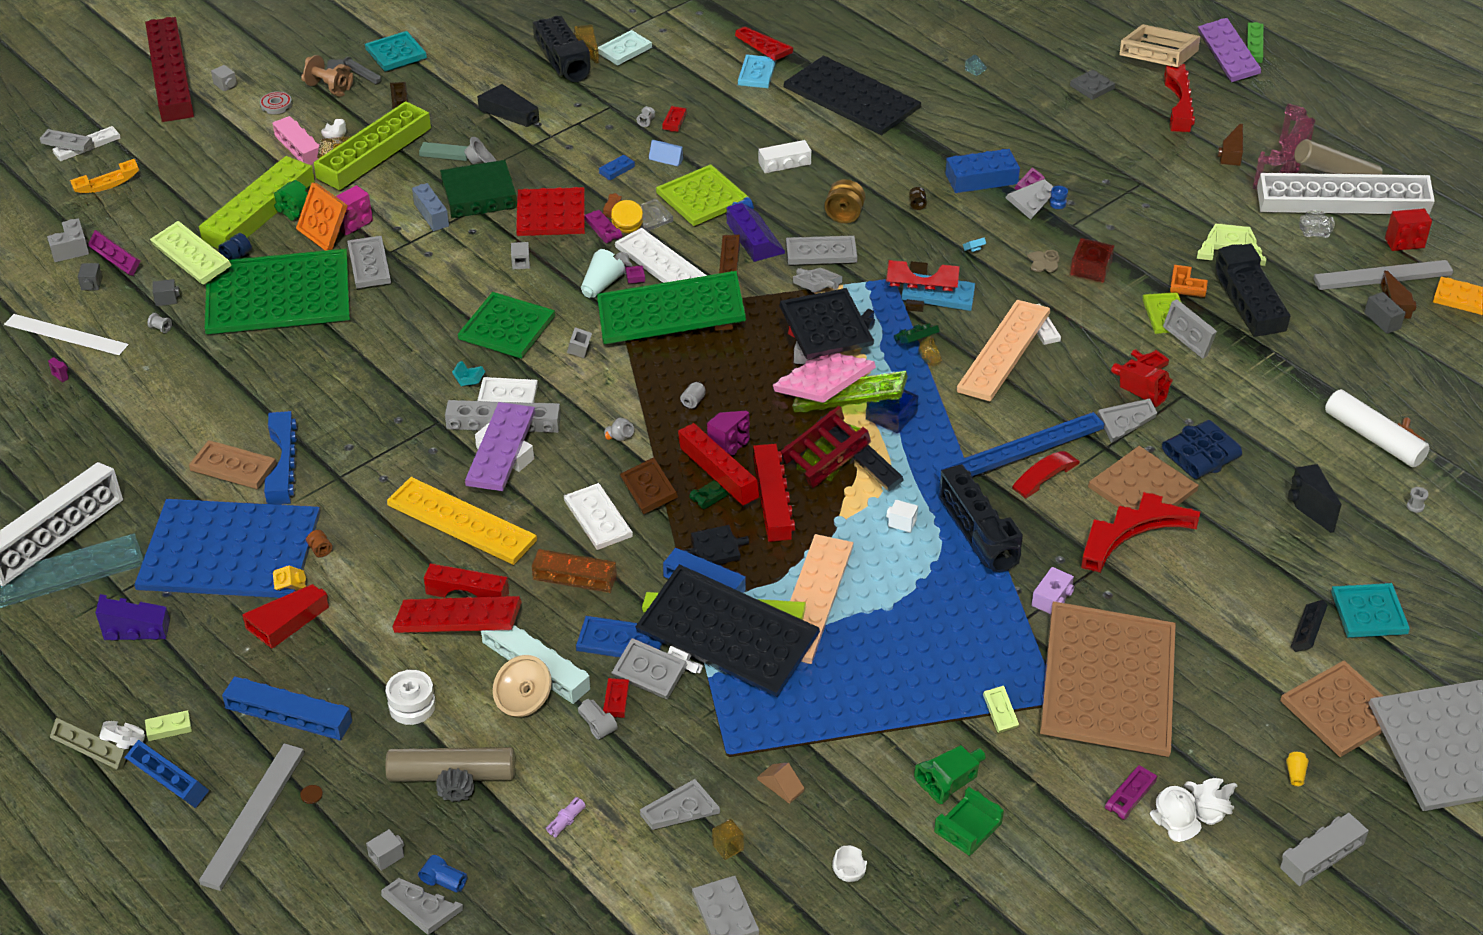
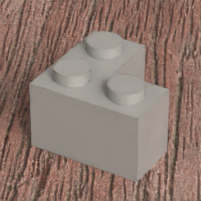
(69, 243)

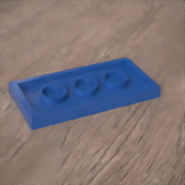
(610, 636)

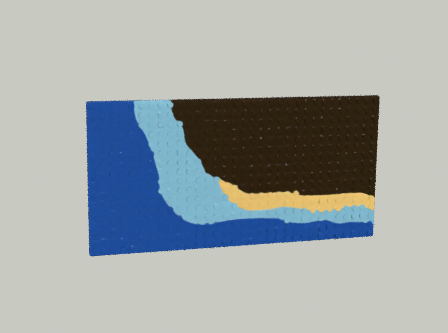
(916, 612)

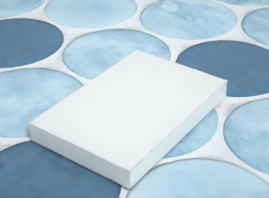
(508, 390)

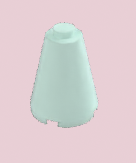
(601, 273)

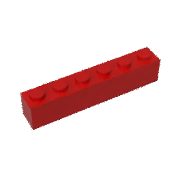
(718, 464)
(772, 492)

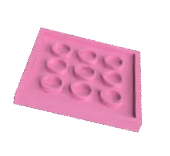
(824, 376)

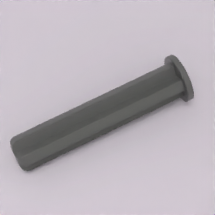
(361, 70)

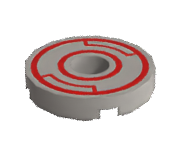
(275, 102)

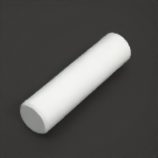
(1377, 428)

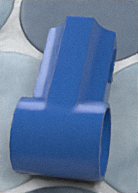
(438, 872)

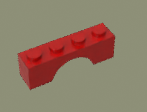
(899, 273)
(442, 579)

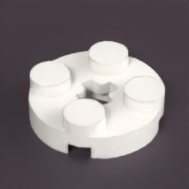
(122, 735)

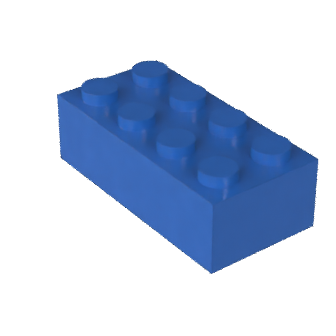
(982, 170)

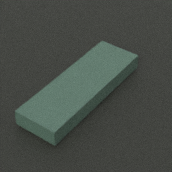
(443, 151)

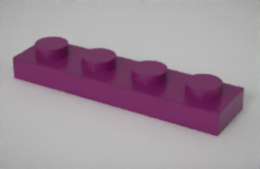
(114, 253)

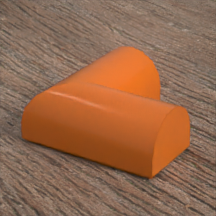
(1185, 285)

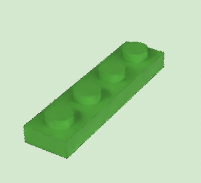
(1255, 40)

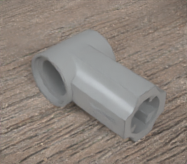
(599, 722)

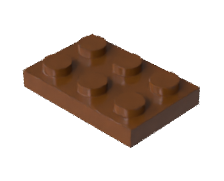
(648, 485)

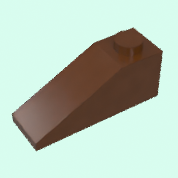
(1232, 147)
(1398, 294)

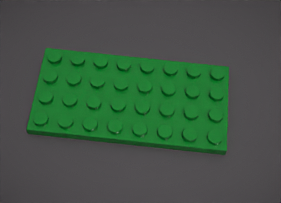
(670, 307)

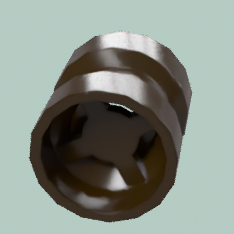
(917, 198)

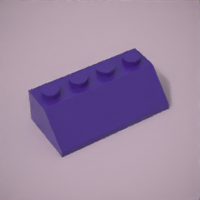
(753, 232)

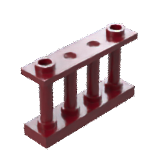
(833, 460)

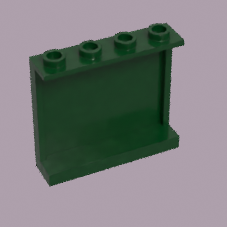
(479, 188)

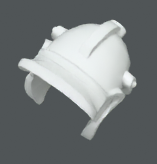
(1211, 803)
(1177, 813)

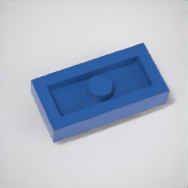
(616, 167)

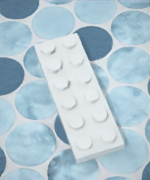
(656, 257)

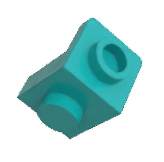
(466, 375)

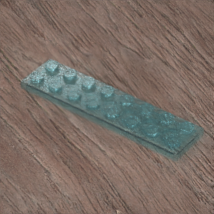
(73, 569)

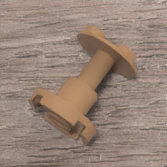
(338, 79)

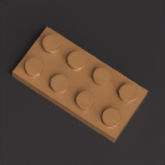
(232, 464)

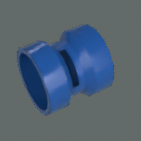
(1058, 197)

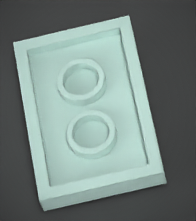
(624, 47)

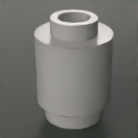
(693, 395)

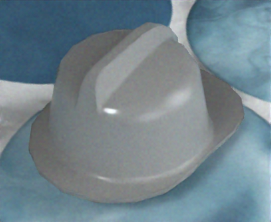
(477, 152)

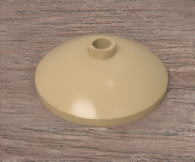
(515, 679)

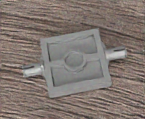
(817, 279)

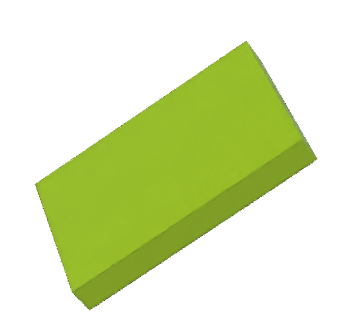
(1157, 309)

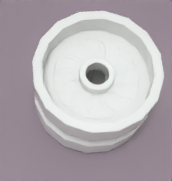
(410, 697)

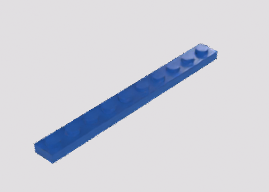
(1028, 445)

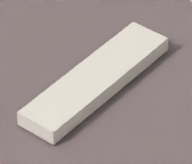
(98, 138)

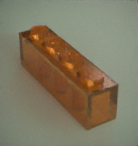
(574, 570)

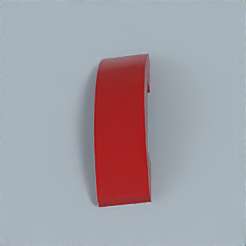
(1043, 470)

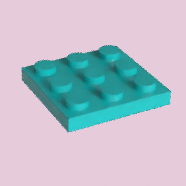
(395, 51)
(1370, 610)

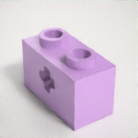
(1053, 587)

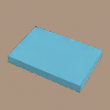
(756, 71)

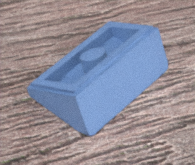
(666, 153)

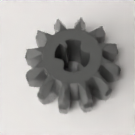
(454, 785)

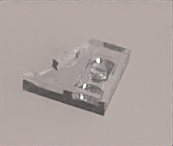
(655, 215)

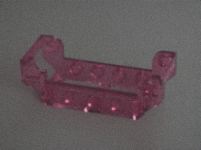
(1302, 130)

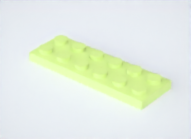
(190, 252)

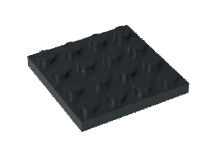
(826, 323)

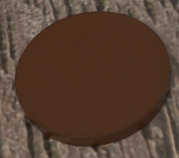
(311, 794)

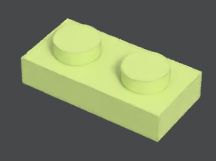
(1000, 709)
(168, 725)

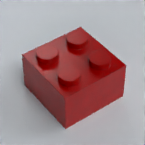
(1408, 229)

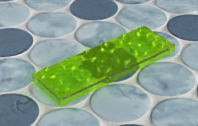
(866, 389)

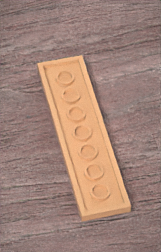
(1003, 350)
(820, 582)

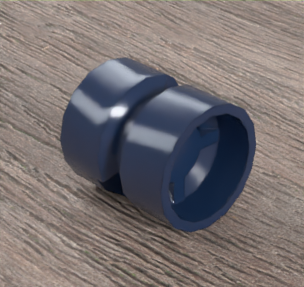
(235, 247)

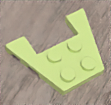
(1226, 235)

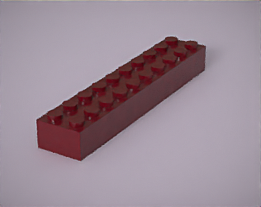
(169, 69)

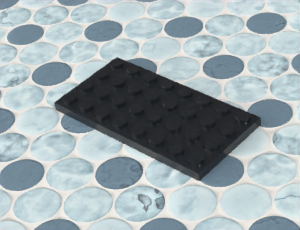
(852, 95)
(728, 630)

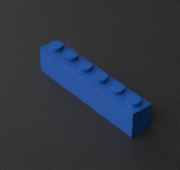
(287, 708)

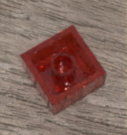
(1092, 260)

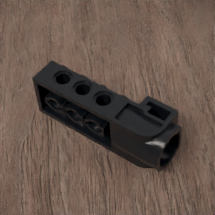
(562, 48)
(1250, 290)
(979, 521)

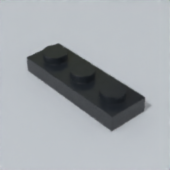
(1309, 626)

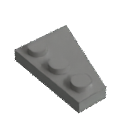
(1031, 198)
(1125, 418)
(420, 907)

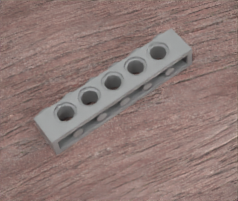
(477, 414)

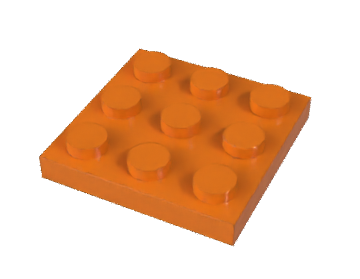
(321, 216)

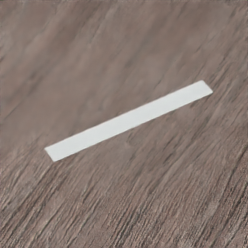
(66, 334)

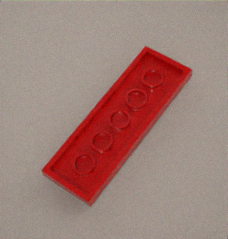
(457, 614)

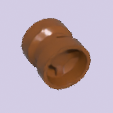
(319, 543)

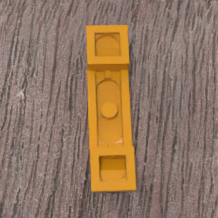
(106, 181)

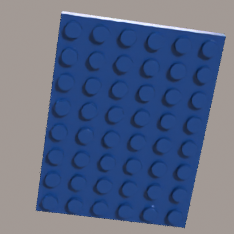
(225, 547)

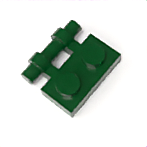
(917, 332)

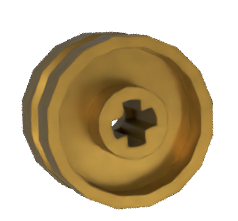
(844, 201)

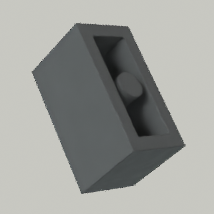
(1384, 312)

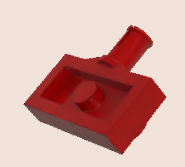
(1153, 359)

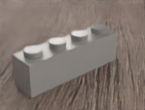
(1323, 849)

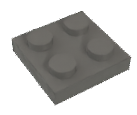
(1092, 84)

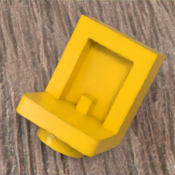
(289, 578)

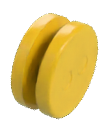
(627, 216)

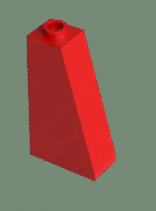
(286, 615)

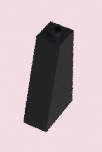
(508, 105)

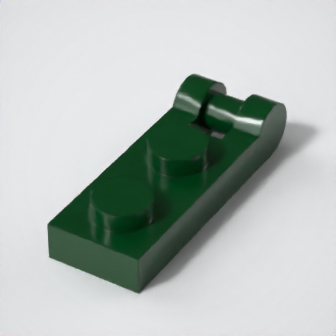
(708, 494)

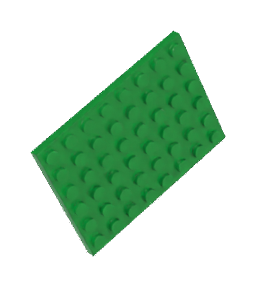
(279, 292)

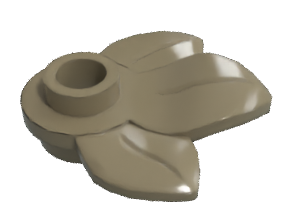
(1044, 261)

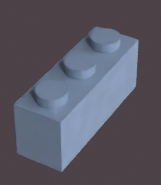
(430, 207)

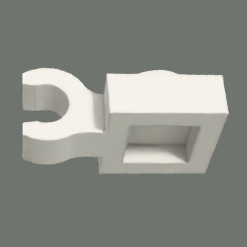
(691, 665)

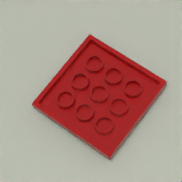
(550, 211)

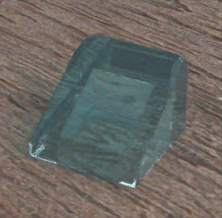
(975, 65)

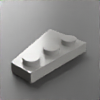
(680, 806)

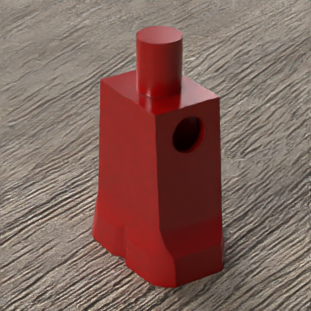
(1143, 380)

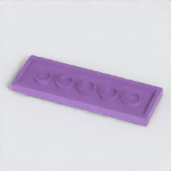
(1229, 49)
(500, 446)

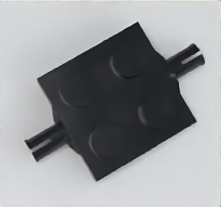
(717, 545)

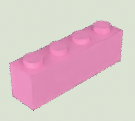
(296, 140)

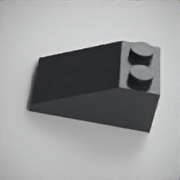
(1315, 496)

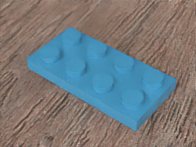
(958, 298)

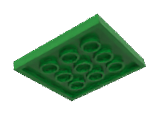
(506, 325)

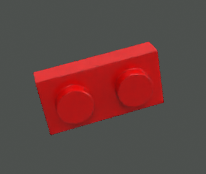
(674, 119)
(616, 697)

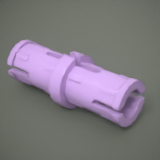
(565, 817)

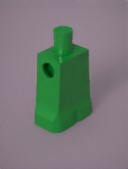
(948, 772)

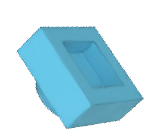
(974, 245)

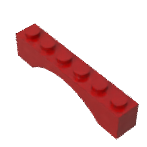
(1182, 114)

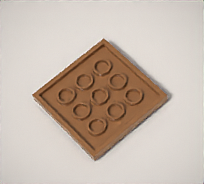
(1140, 473)
(1336, 707)

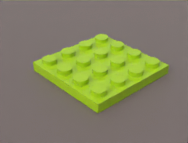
(700, 194)

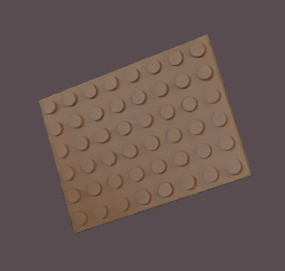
(1109, 679)

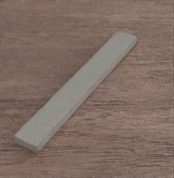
(1374, 275)
(251, 817)

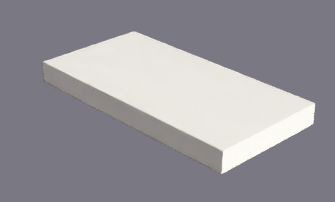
(598, 516)

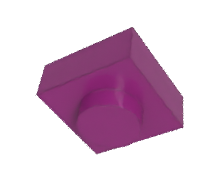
(635, 274)
(58, 369)

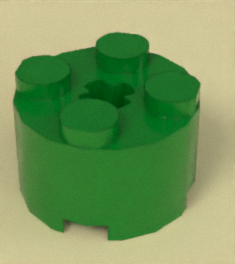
(290, 199)

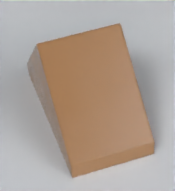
(782, 781)

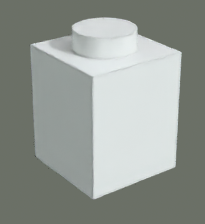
(902, 515)

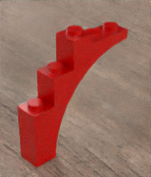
(1128, 522)

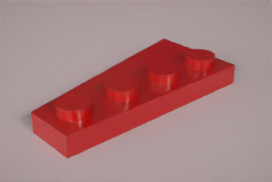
(768, 46)

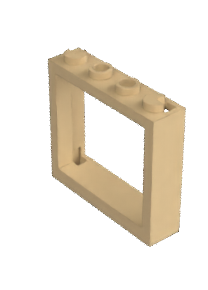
(1133, 47)

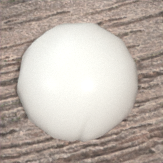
(338, 129)
(849, 863)

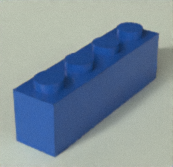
(704, 567)
(167, 773)

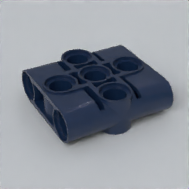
(1202, 449)

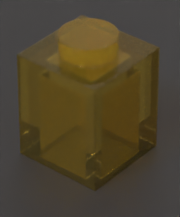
(728, 839)

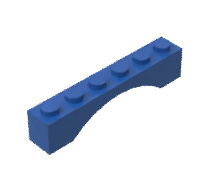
(278, 483)

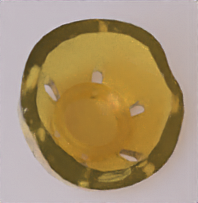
(929, 351)

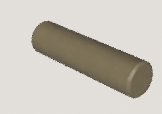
(1332, 160)
(428, 763)

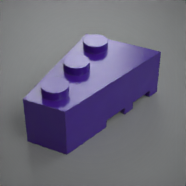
(131, 621)

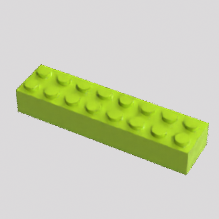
(372, 145)
(255, 203)

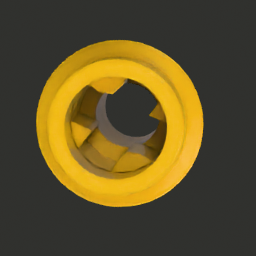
(1297, 767)

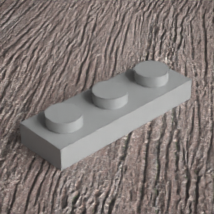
(66, 140)

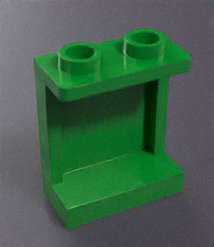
(969, 822)

